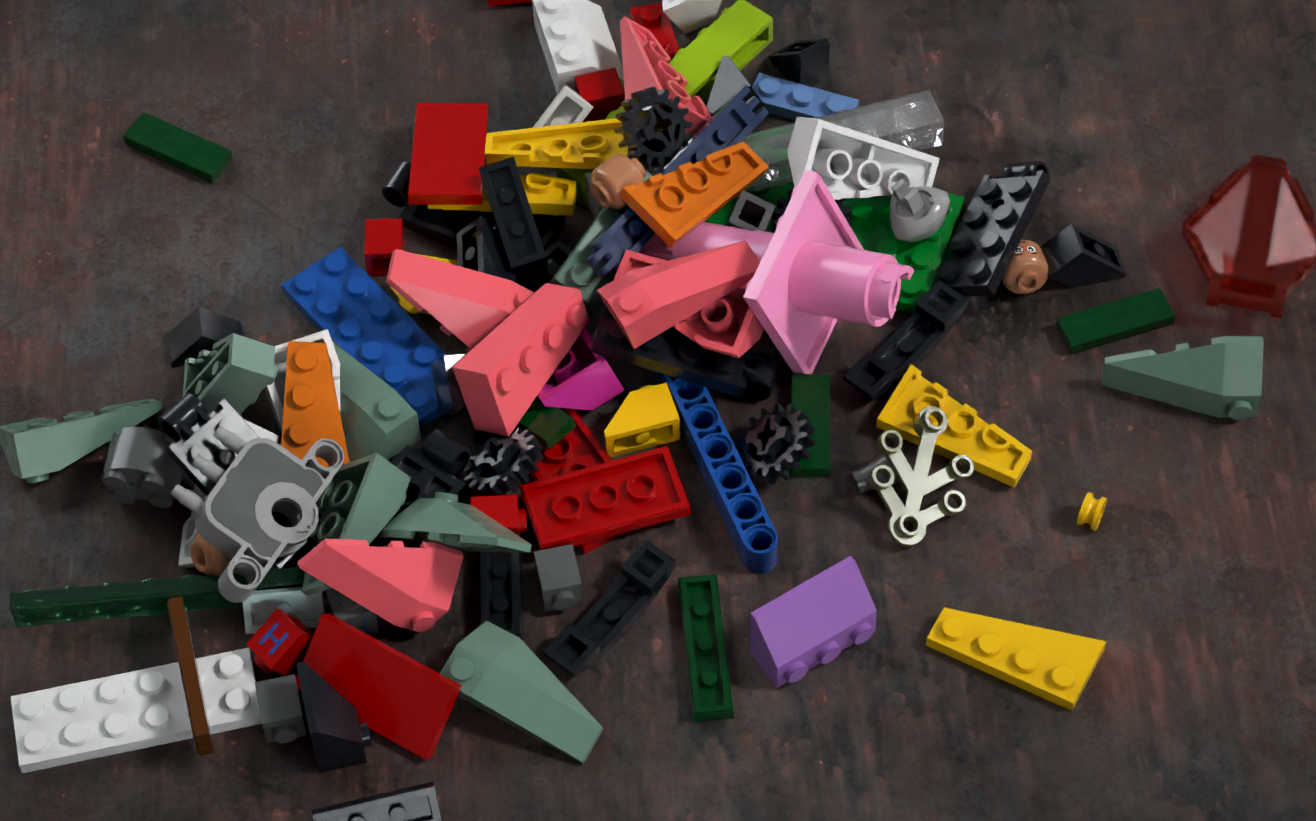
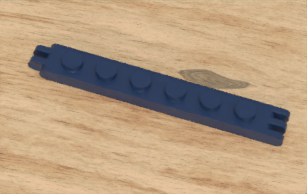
(725, 128)

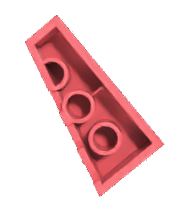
(519, 357)

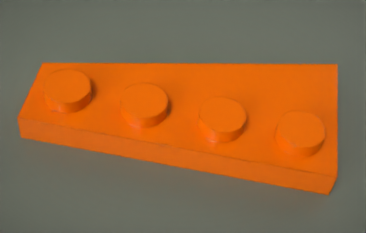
(693, 192)
(310, 401)

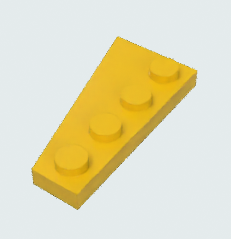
(558, 146)
(544, 193)
(988, 446)
(1024, 655)

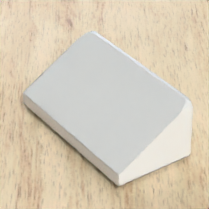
(565, 109)

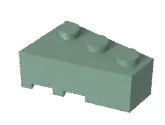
(232, 371)

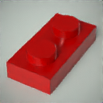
(655, 20)

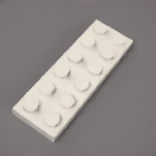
(130, 711)

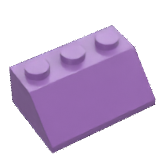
(812, 623)

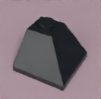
(332, 723)

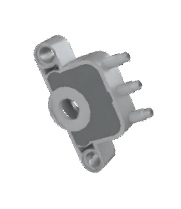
(241, 504)

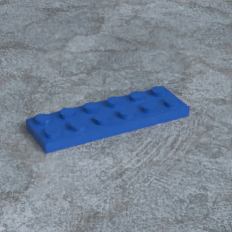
(369, 327)

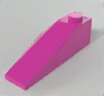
(581, 379)

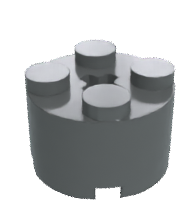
(140, 467)

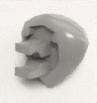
(917, 211)

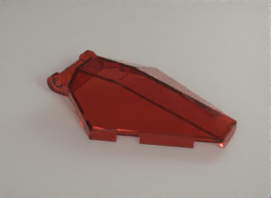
(1254, 237)

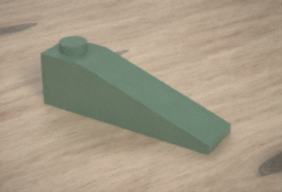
(373, 412)
(358, 505)
(517, 687)

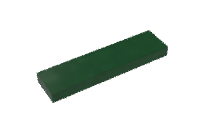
(705, 648)

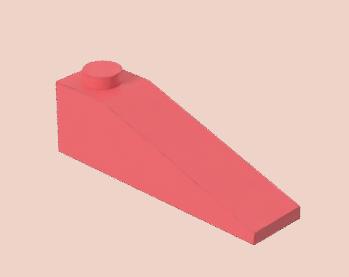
(647, 66)
(668, 292)
(459, 298)

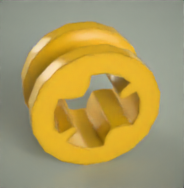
(1091, 511)

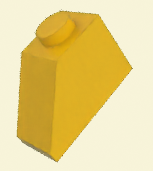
(643, 421)

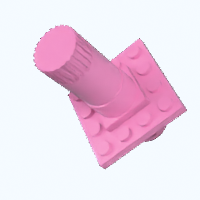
(806, 273)

